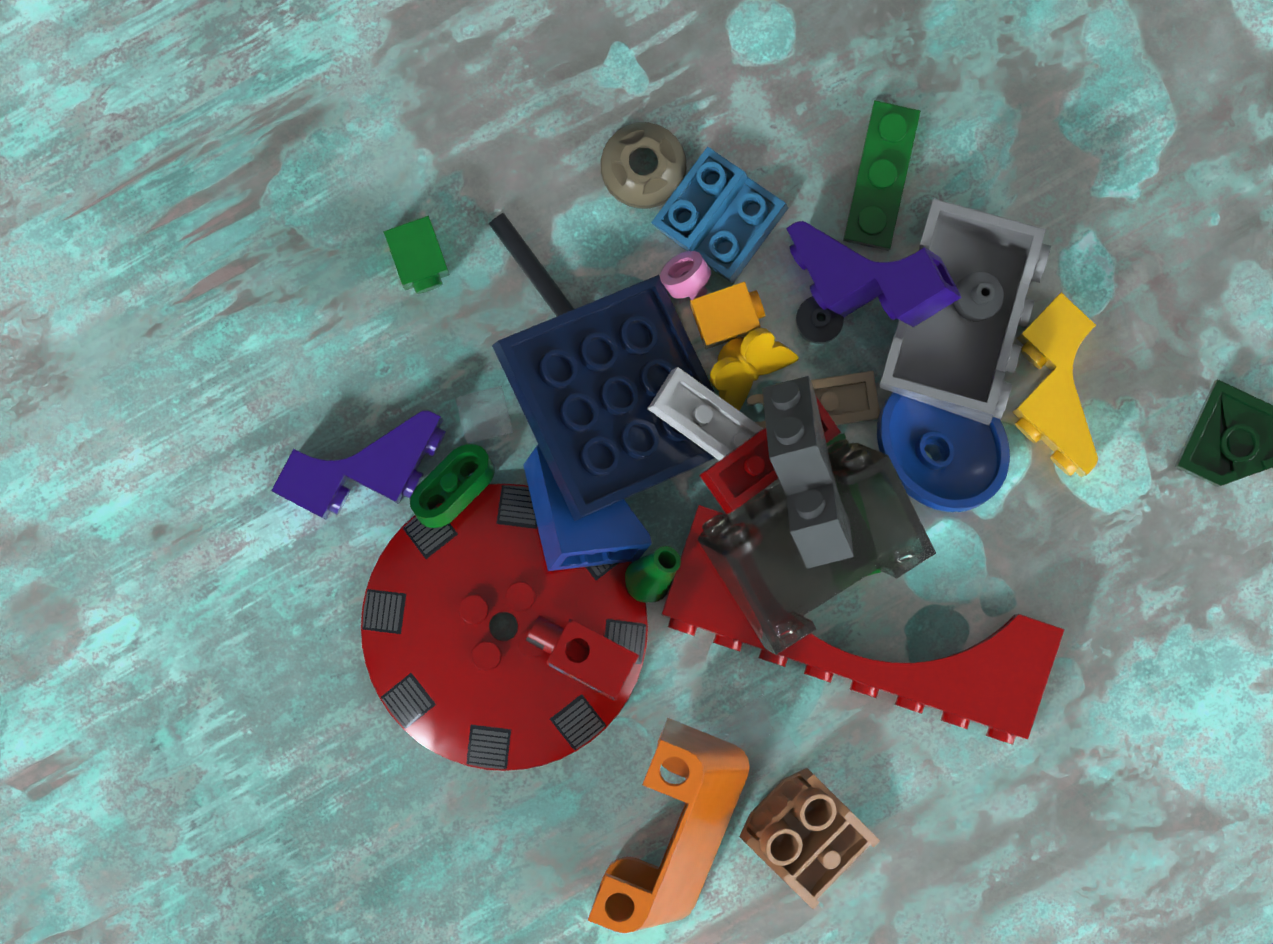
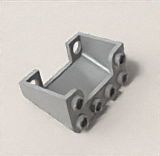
(962, 361)

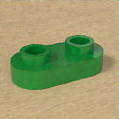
(452, 486)

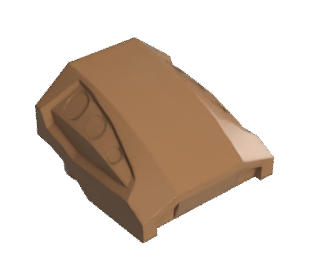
(806, 835)

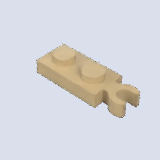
(845, 398)

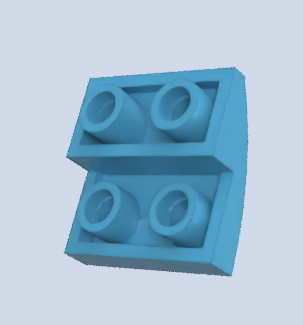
(720, 214)

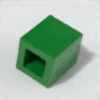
(417, 255)

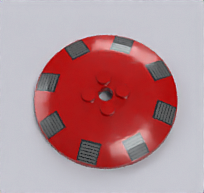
(444, 669)

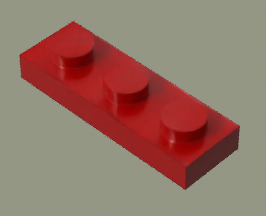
(749, 468)

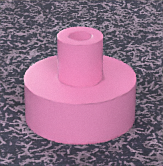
(686, 275)

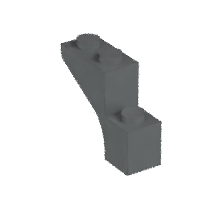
(805, 472)

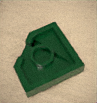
(1229, 437)

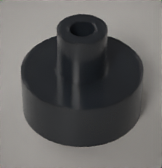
(817, 331)

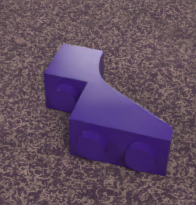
(845, 280)
(384, 467)

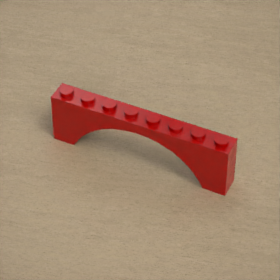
(988, 684)

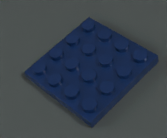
(589, 393)

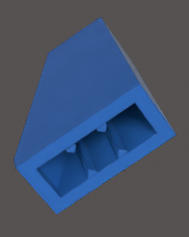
(594, 540)

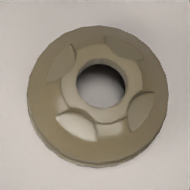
(636, 189)

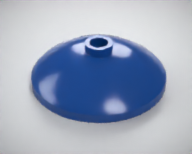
(966, 455)

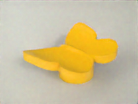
(744, 361)

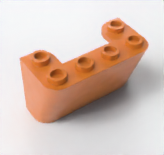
(643, 895)

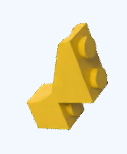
(1053, 406)

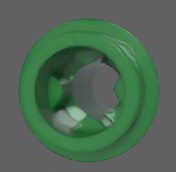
(652, 575)

